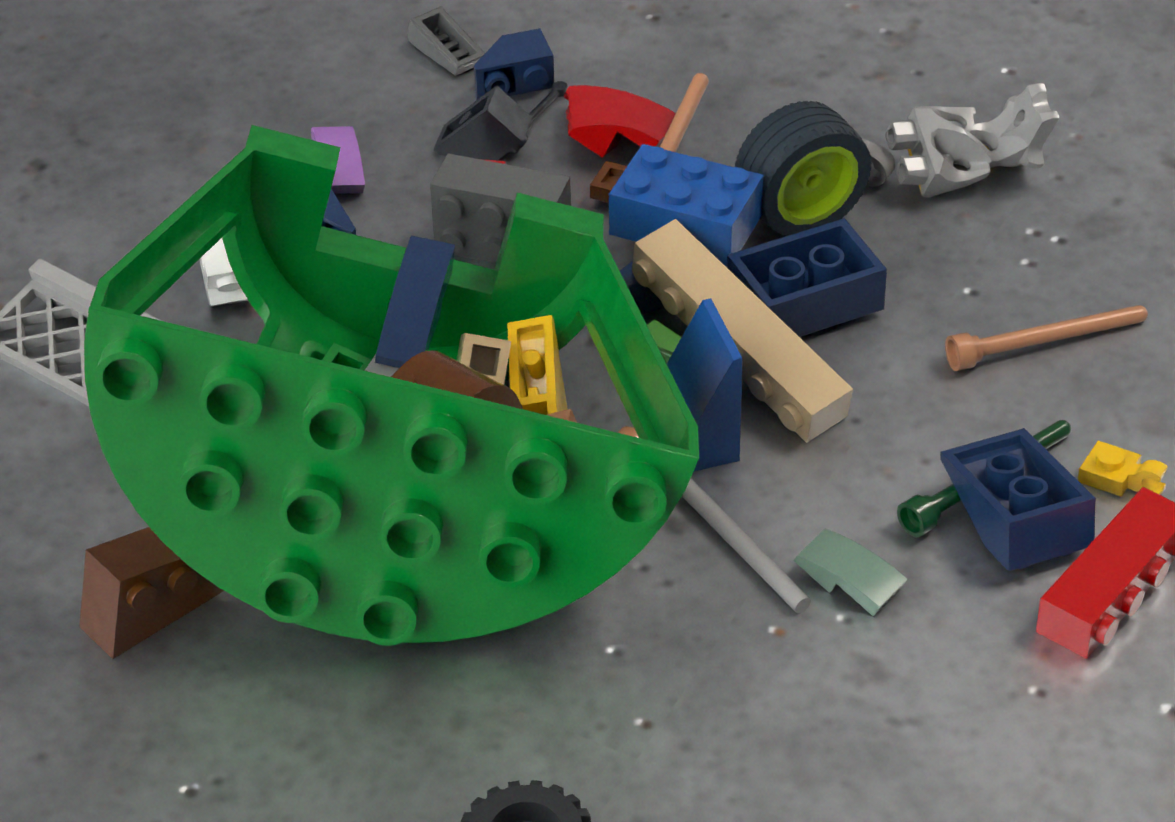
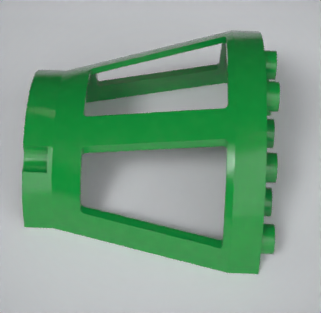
(359, 491)

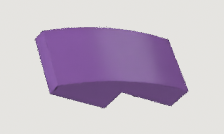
(349, 169)

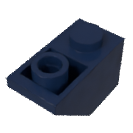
(516, 64)

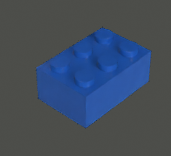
(706, 197)

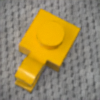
(1119, 469)

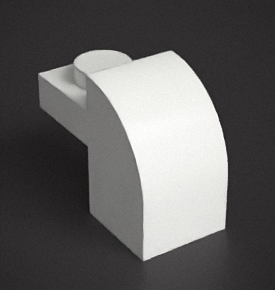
(219, 278)

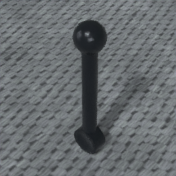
(558, 90)

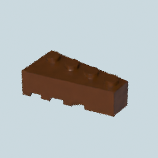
(136, 590)

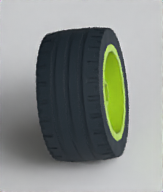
(809, 164)

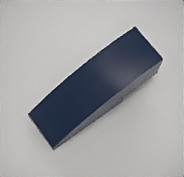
(415, 301)

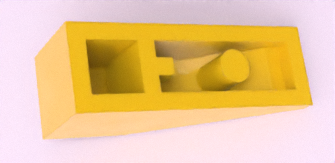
(536, 365)

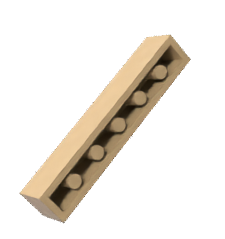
(774, 358)

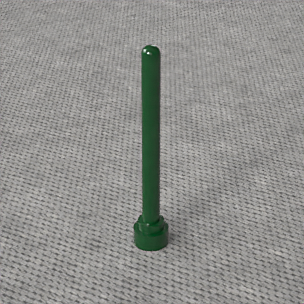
(921, 513)

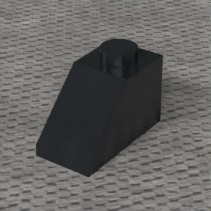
(486, 128)

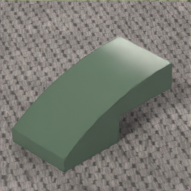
(858, 571)

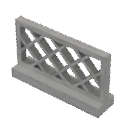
(64, 298)

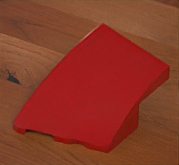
(604, 114)

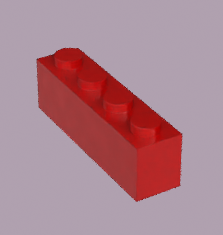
(1110, 575)

